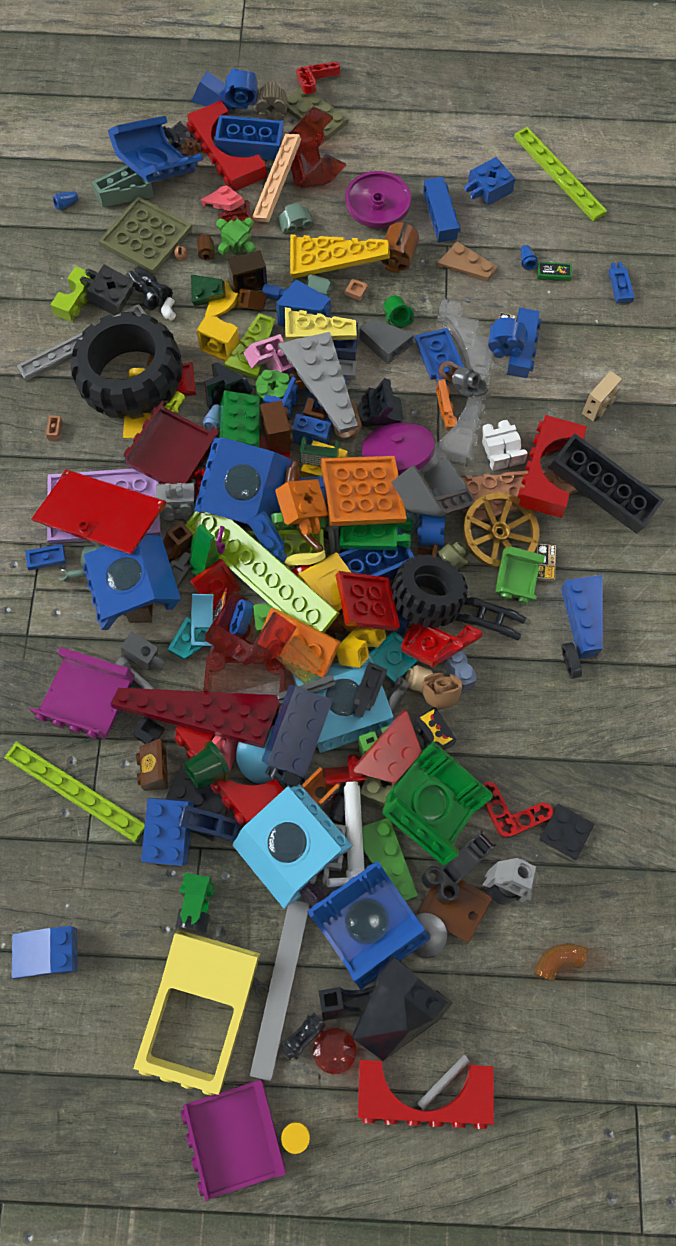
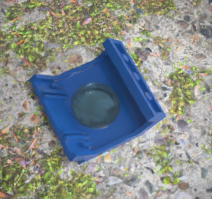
(241, 481)
(129, 581)
(368, 924)

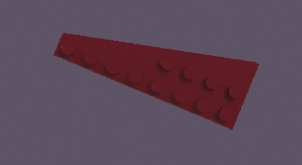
(222, 714)

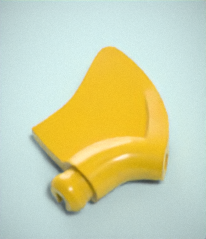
(223, 305)

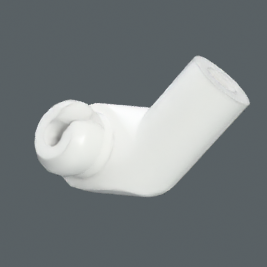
(166, 309)

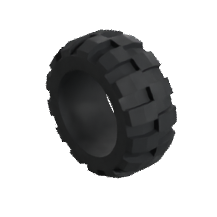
(118, 336)

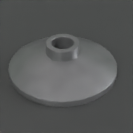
(437, 933)

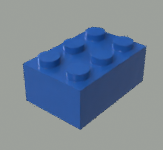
(163, 837)

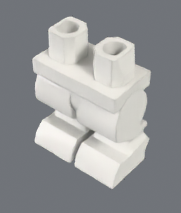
(503, 446)

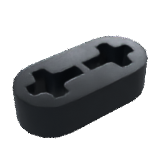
(571, 660)

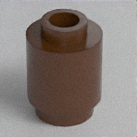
(205, 247)

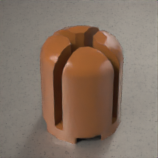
(404, 252)

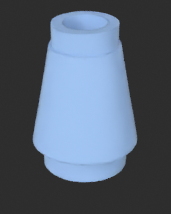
(212, 419)

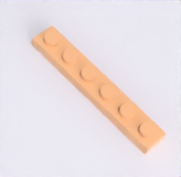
(276, 178)

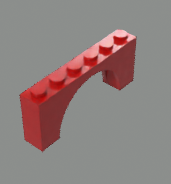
(235, 171)
(538, 491)
(244, 800)
(470, 1106)

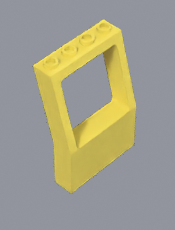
(209, 971)

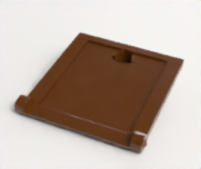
(456, 913)

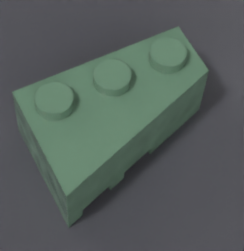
(121, 187)

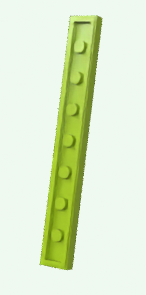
(560, 174)
(76, 792)

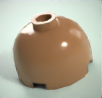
(443, 691)

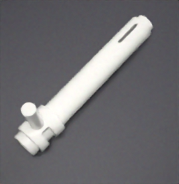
(354, 834)

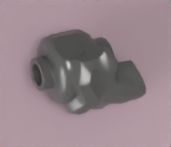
(469, 382)

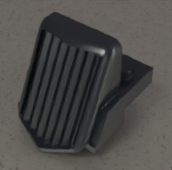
(223, 380)
(380, 406)

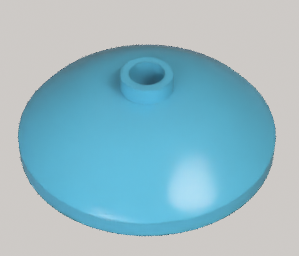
(250, 762)

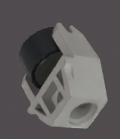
(506, 884)

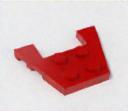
(434, 645)

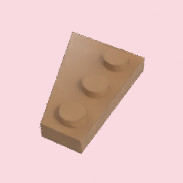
(466, 261)

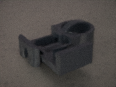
(286, 777)

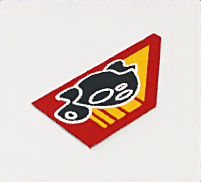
(221, 603)

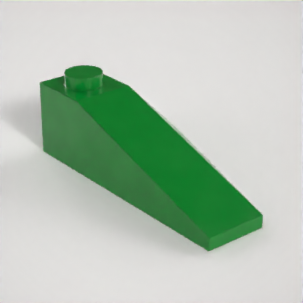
(203, 550)

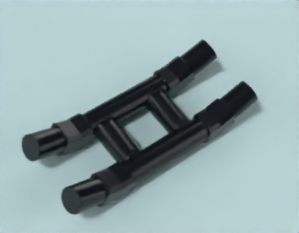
(501, 613)

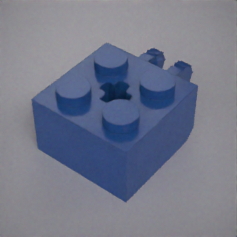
(490, 181)

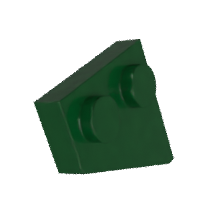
(206, 289)

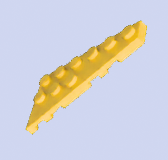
(332, 253)

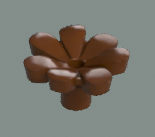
(190, 148)

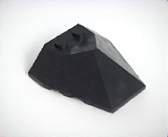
(398, 1010)

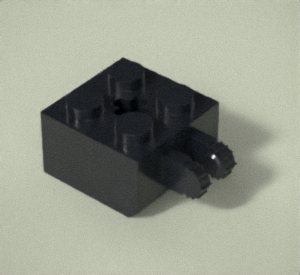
(108, 289)

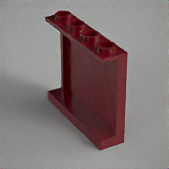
(169, 447)

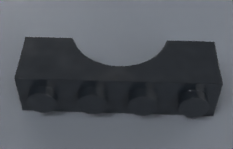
(343, 1003)

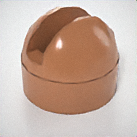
(184, 256)

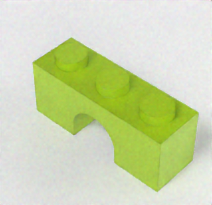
(69, 305)

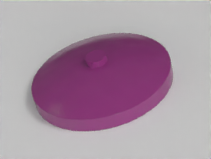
(377, 199)
(404, 440)

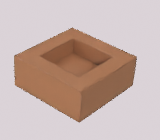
(356, 289)

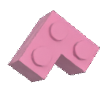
(268, 353)

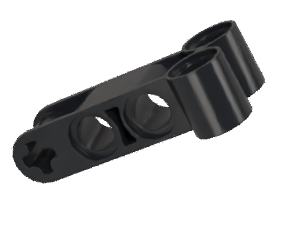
(457, 868)

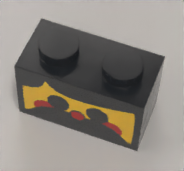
(434, 729)

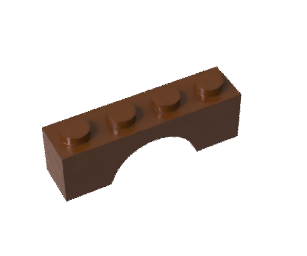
(177, 541)

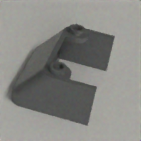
(446, 498)

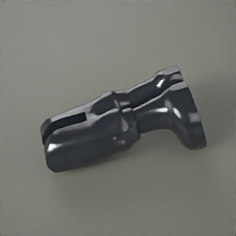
(143, 281)

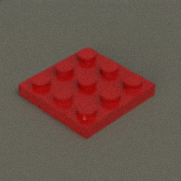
(367, 601)

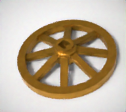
(499, 526)

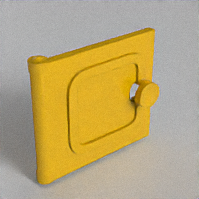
(323, 580)

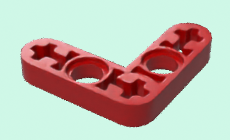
(307, 75)
(513, 820)

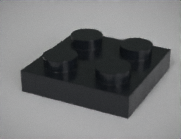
(566, 832)

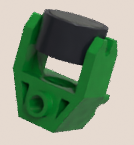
(194, 912)

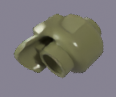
(455, 553)

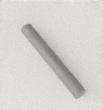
(443, 1082)

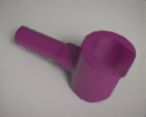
(220, 546)

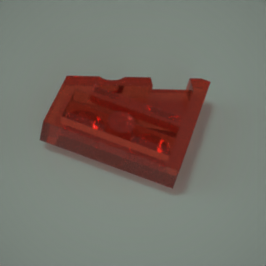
(241, 213)

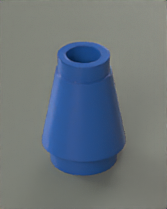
(64, 199)
(528, 258)

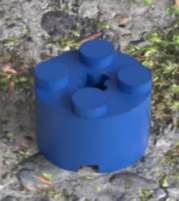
(241, 88)
(506, 337)
(431, 530)

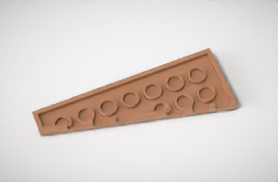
(506, 483)

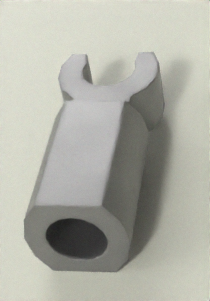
(396, 694)

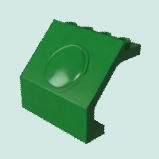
(435, 802)

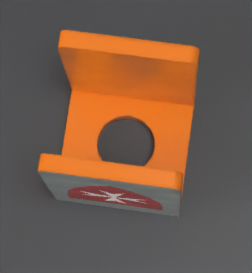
(317, 780)

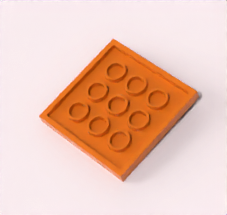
(362, 491)

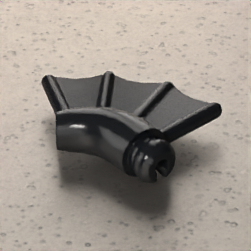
(177, 134)

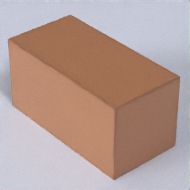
(54, 428)

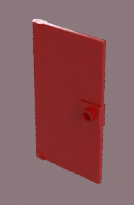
(99, 511)

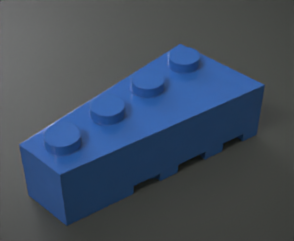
(585, 613)

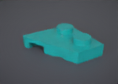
(181, 643)

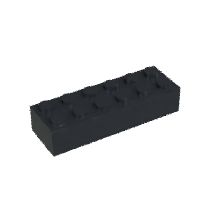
(606, 483)

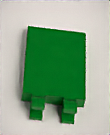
(375, 536)

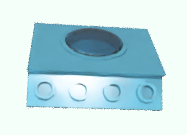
(341, 725)
(290, 843)

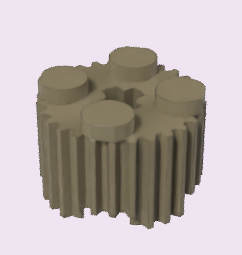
(271, 102)

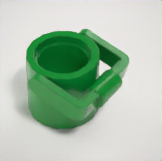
(398, 312)

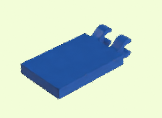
(436, 348)

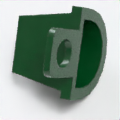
(207, 766)

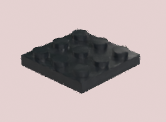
(203, 799)

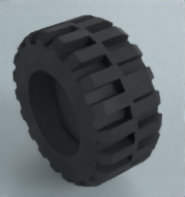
(421, 606)

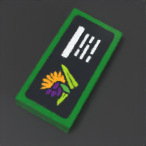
(554, 271)

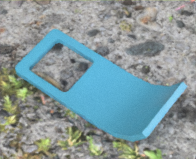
(201, 615)

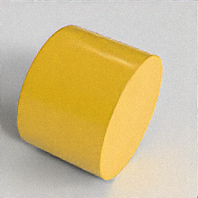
(295, 1137)

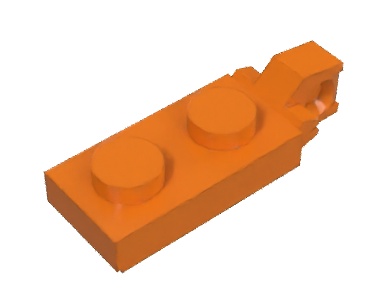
(446, 407)

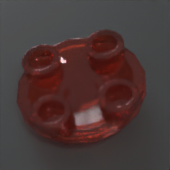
(334, 1051)

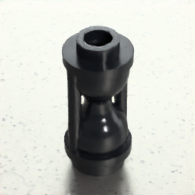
(303, 1036)

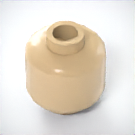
(416, 676)

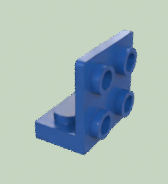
(289, 399)

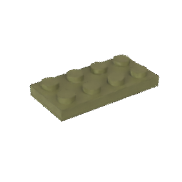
(300, 103)

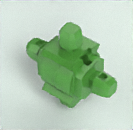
(235, 236)

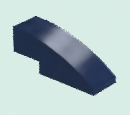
(209, 823)

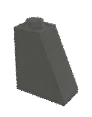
(385, 339)

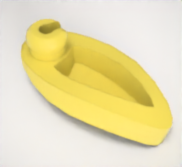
(304, 559)

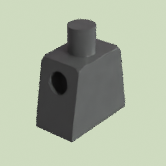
(134, 649)

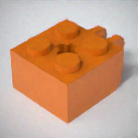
(302, 504)

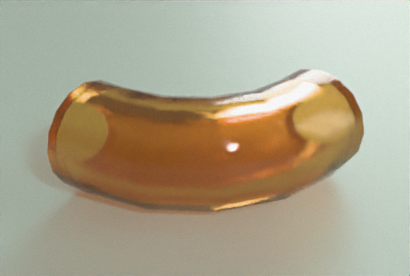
(560, 956)

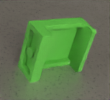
(518, 574)

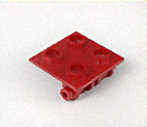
(337, 775)

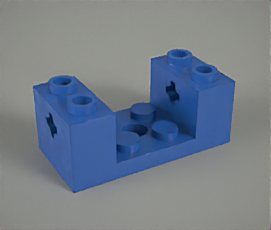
(311, 427)

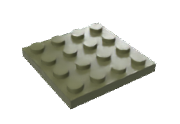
(145, 235)

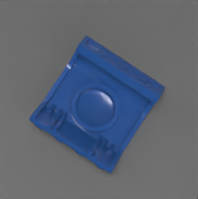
(147, 151)

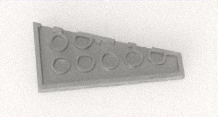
(320, 371)

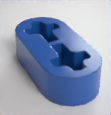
(241, 617)

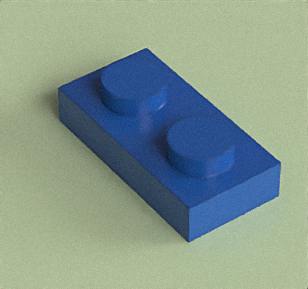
(45, 557)

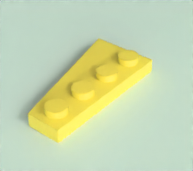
(303, 325)

